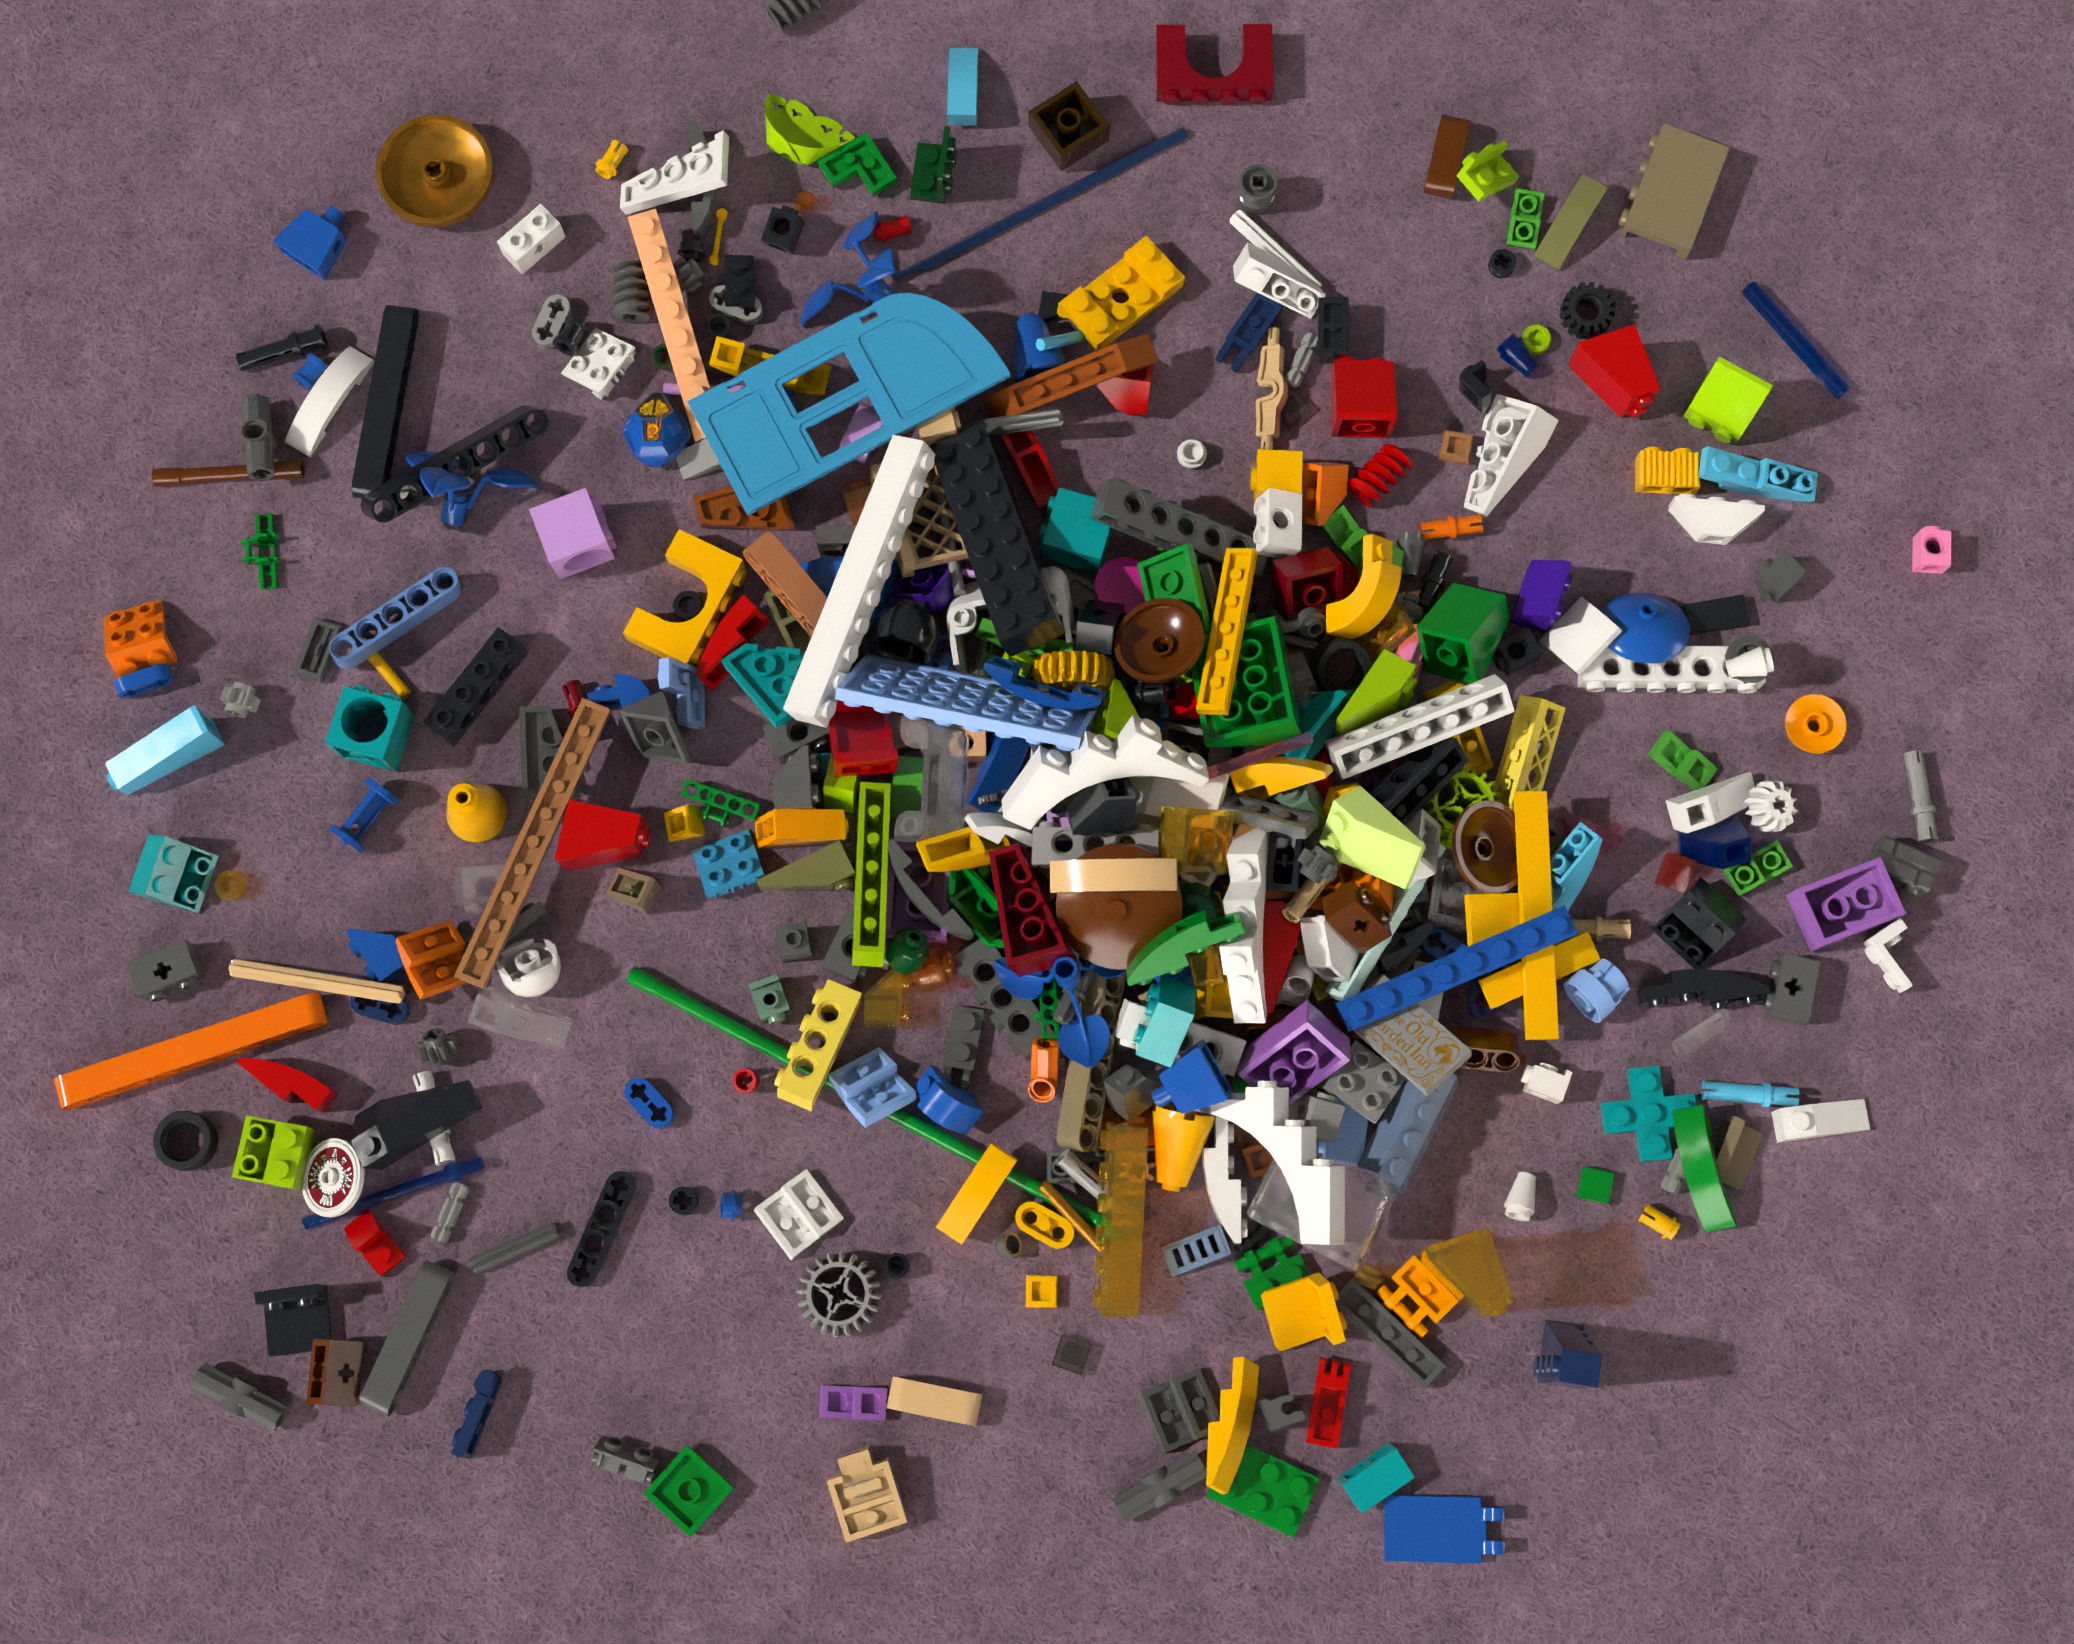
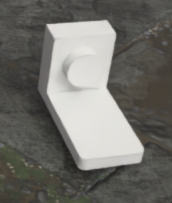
(1878, 954)

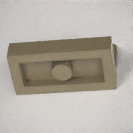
(1736, 1151)

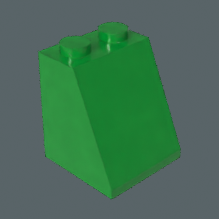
(1462, 632)

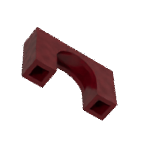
(1180, 82)

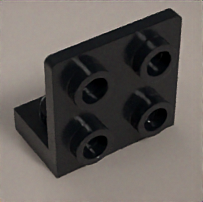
(295, 1318)

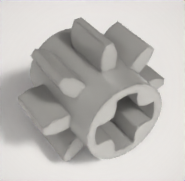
(240, 699)

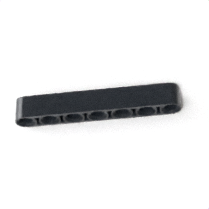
(385, 399)
(469, 461)

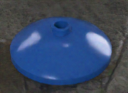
(1650, 627)

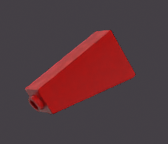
(1278, 947)

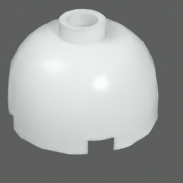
(529, 967)

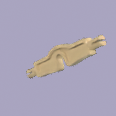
(1271, 376)

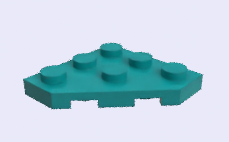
(766, 677)

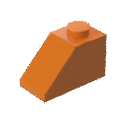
(1322, 490)

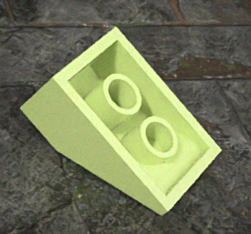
(1371, 838)

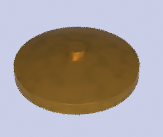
(435, 171)

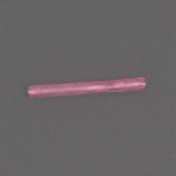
(1259, 755)

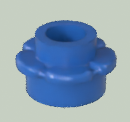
(730, 1205)

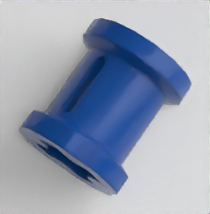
(310, 372)

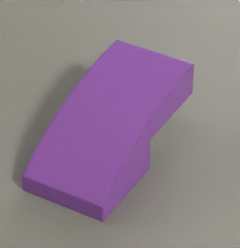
(853, 1402)

